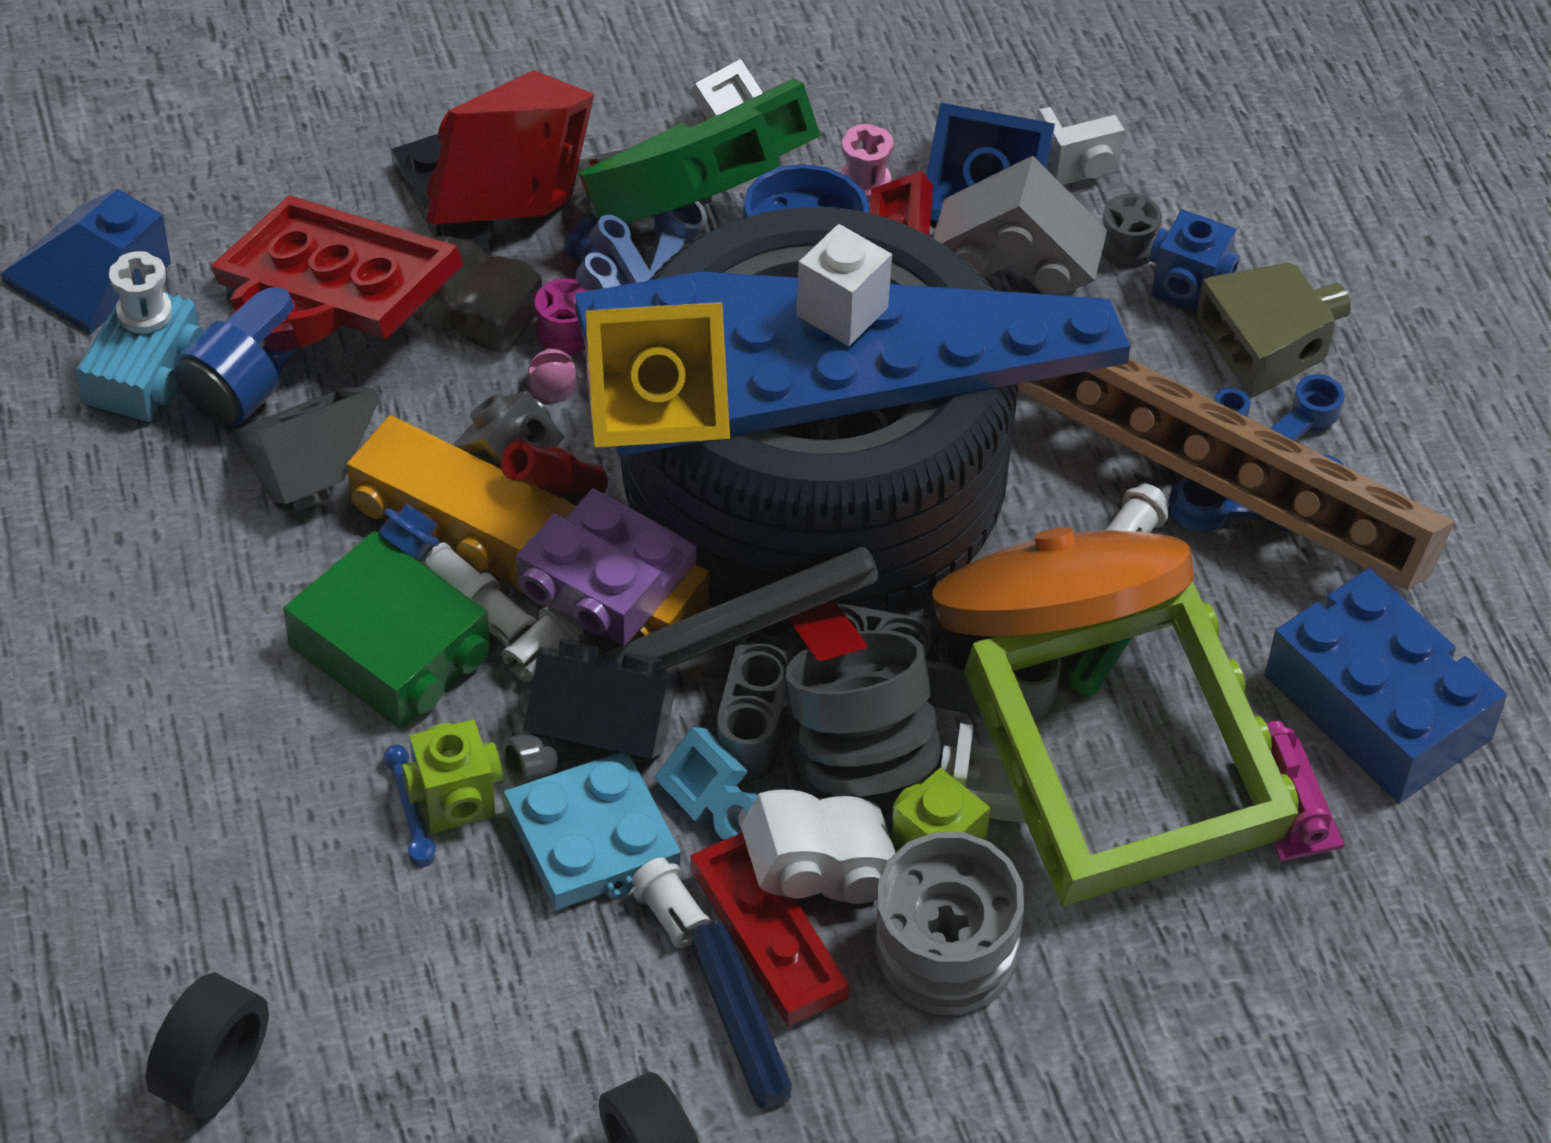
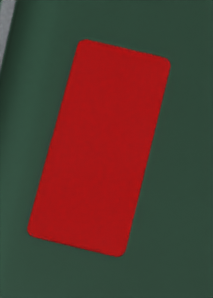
(827, 632)

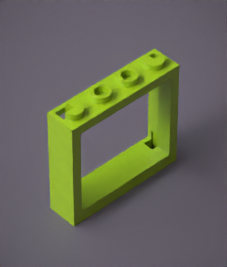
(1039, 793)

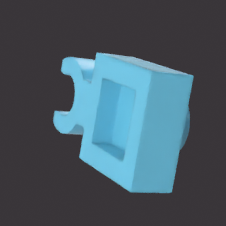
(705, 782)

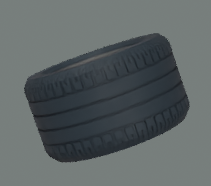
(901, 480)

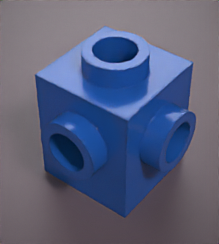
(1188, 254)

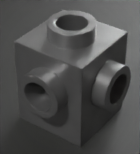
(506, 420)

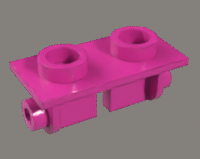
(1314, 826)

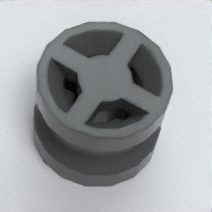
(1131, 229)

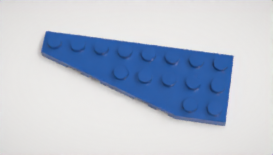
(916, 351)

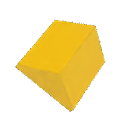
(657, 374)

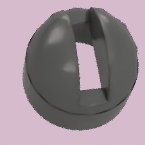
(528, 758)

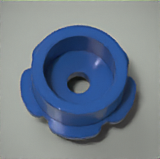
(410, 531)

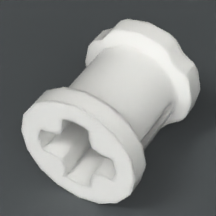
(128, 307)

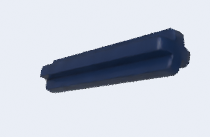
(741, 1015)

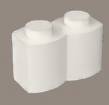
(817, 845)

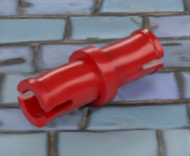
(552, 470)

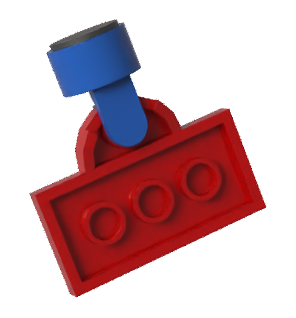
(296, 284)

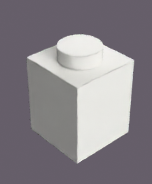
(843, 284)

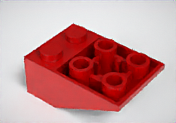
(509, 151)

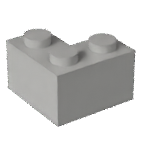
(1024, 222)

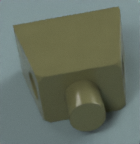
(1270, 322)

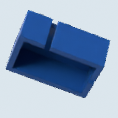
(1384, 685)

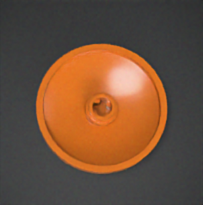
(1062, 582)

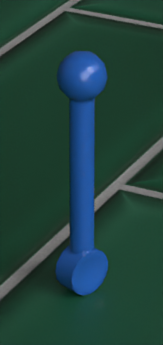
(421, 849)

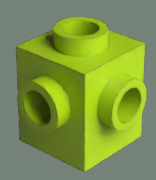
(452, 775)

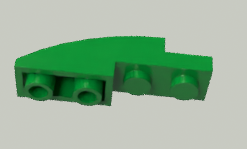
(704, 159)

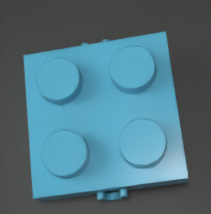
(589, 829)

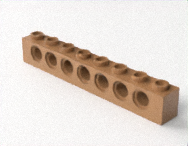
(1254, 467)

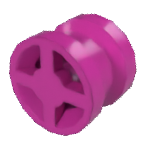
(557, 320)

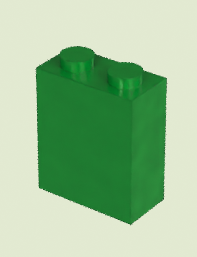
(388, 629)

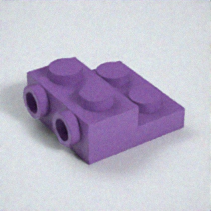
(604, 566)

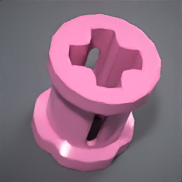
(871, 159)

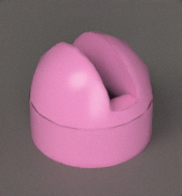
(552, 376)

